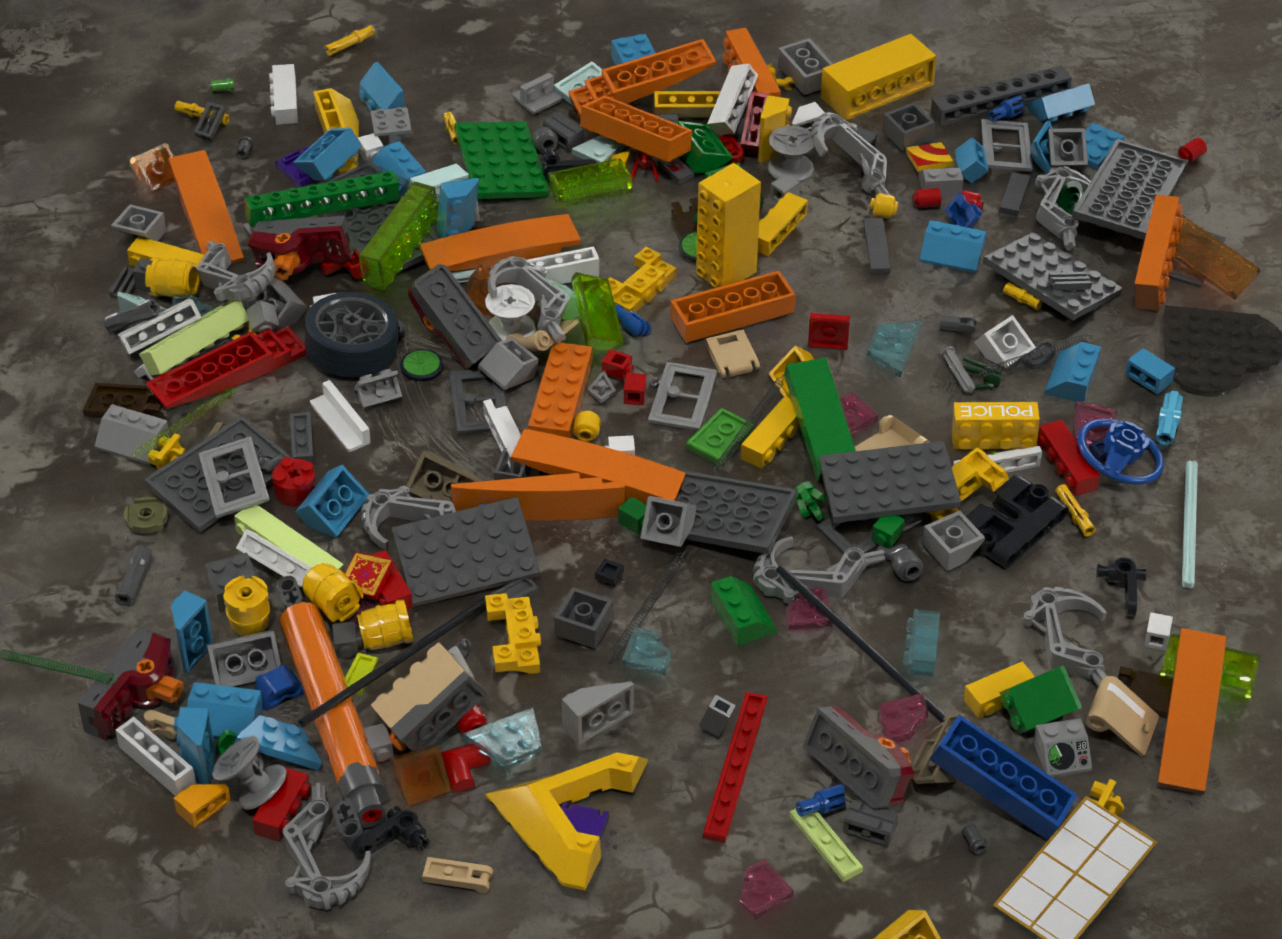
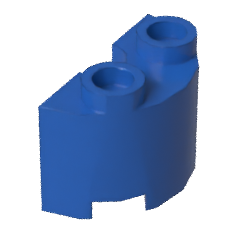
(962, 212)
(277, 686)

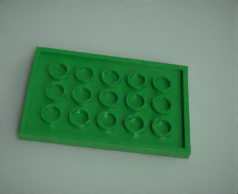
(501, 159)

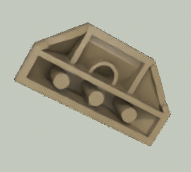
(925, 770)

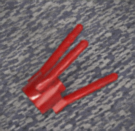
(644, 161)

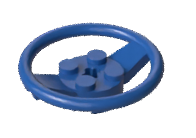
(1124, 446)

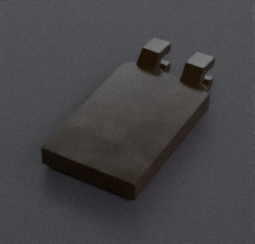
(683, 221)
(131, 397)
(1149, 687)

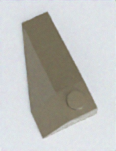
(435, 475)

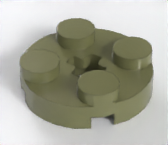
(153, 523)

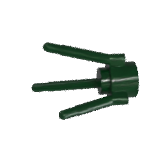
(992, 380)

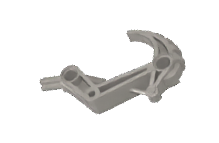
(844, 134)
(1049, 213)
(228, 284)
(551, 299)
(401, 505)
(835, 579)
(1045, 607)
(317, 889)

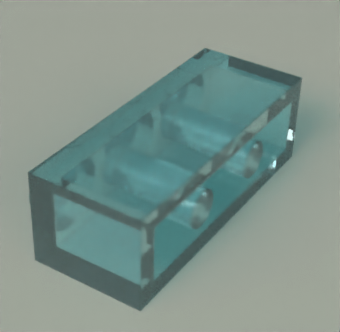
(922, 643)

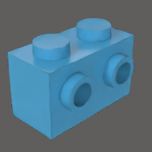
(971, 160)
(1150, 371)

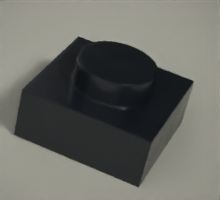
(609, 572)

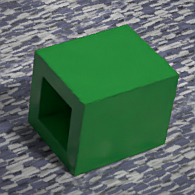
(632, 514)
(887, 531)

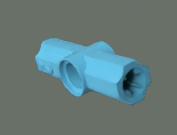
(1169, 418)

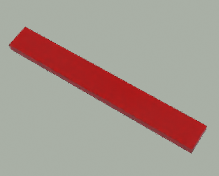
(735, 767)

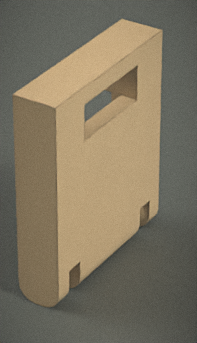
(732, 356)

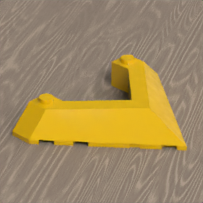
(544, 827)

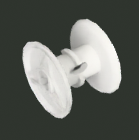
(510, 311)

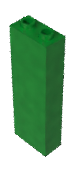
(818, 410)

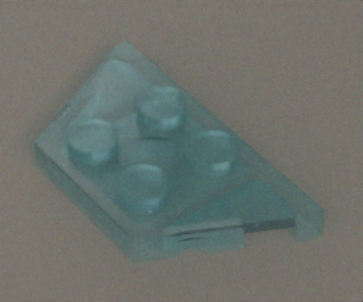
(894, 344)
(508, 738)

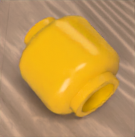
(883, 206)
(586, 426)

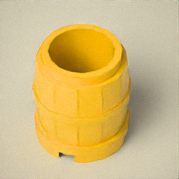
(172, 278)
(332, 591)
(247, 605)
(385, 626)

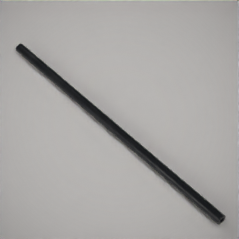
(860, 642)
(390, 664)

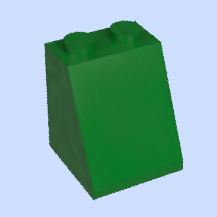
(1040, 699)

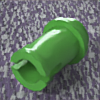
(222, 85)

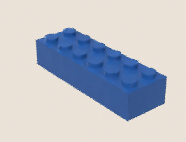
(1003, 777)

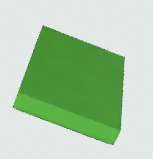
(717, 435)

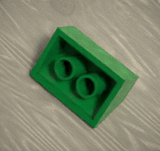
(706, 149)
(741, 610)

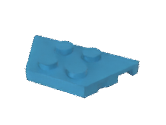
(282, 741)

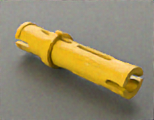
(355, 38)
(194, 110)
(1086, 526)

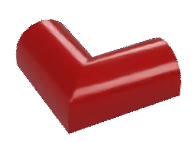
(353, 266)
(459, 761)

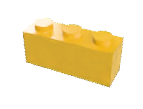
(984, 694)

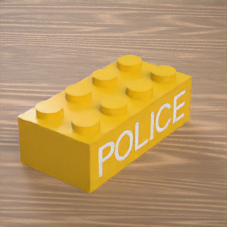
(995, 425)

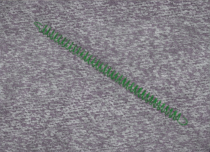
(57, 670)

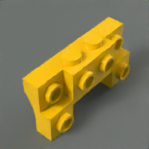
(645, 282)
(970, 474)
(522, 650)

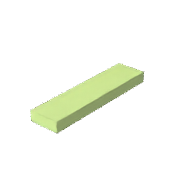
(828, 844)

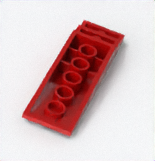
(228, 366)

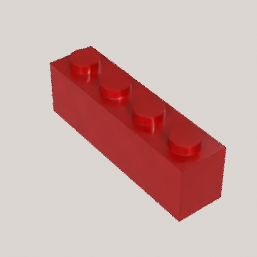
(1065, 455)

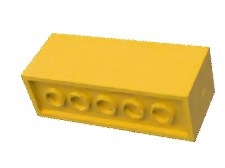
(878, 76)
(728, 226)

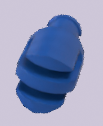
(1006, 109)
(633, 322)
(823, 801)

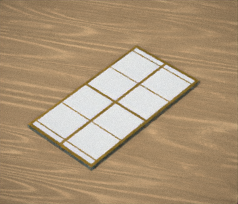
(1075, 873)

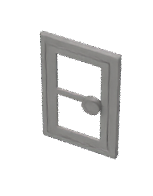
(989, 146)
(673, 391)
(213, 479)

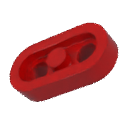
(733, 147)

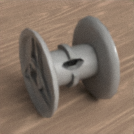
(792, 144)
(238, 762)

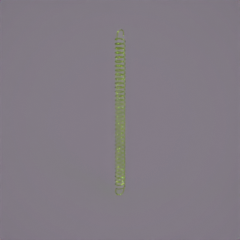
(183, 419)

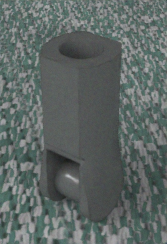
(958, 324)

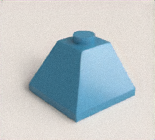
(1040, 148)

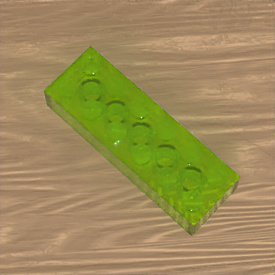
(399, 236)

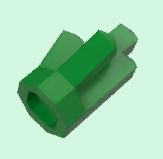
(806, 499)

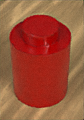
(1192, 150)
(927, 198)

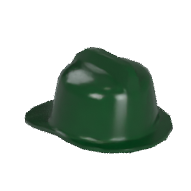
(1070, 196)

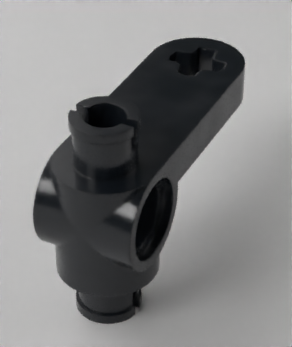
(551, 162)
(1124, 574)
(400, 826)

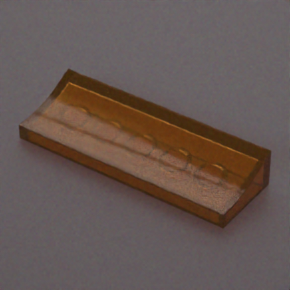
(1214, 260)

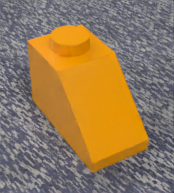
(201, 801)

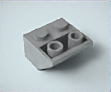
(509, 364)

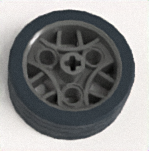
(351, 334)

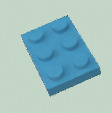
(1099, 143)

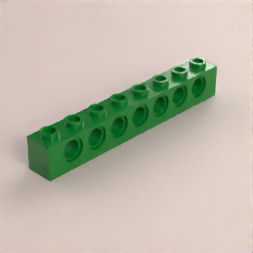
(322, 198)

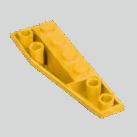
(337, 112)

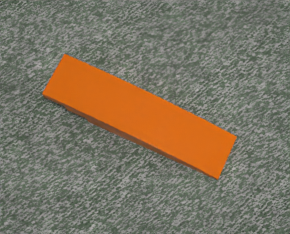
(645, 75)
(204, 203)
(491, 244)
(567, 455)
(546, 496)
(1192, 711)

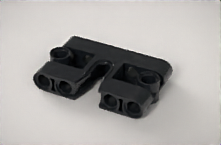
(1023, 521)

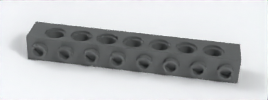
(988, 97)

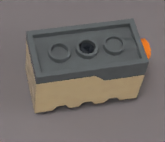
(428, 700)

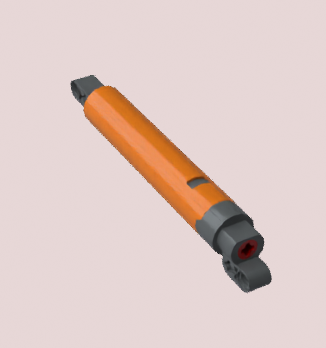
(340, 727)

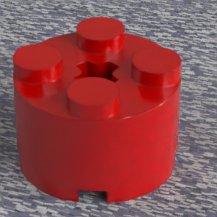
(293, 481)

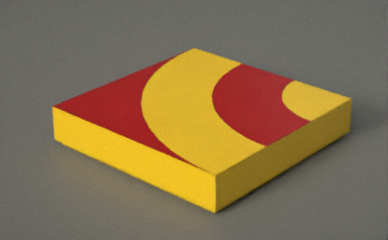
(929, 156)

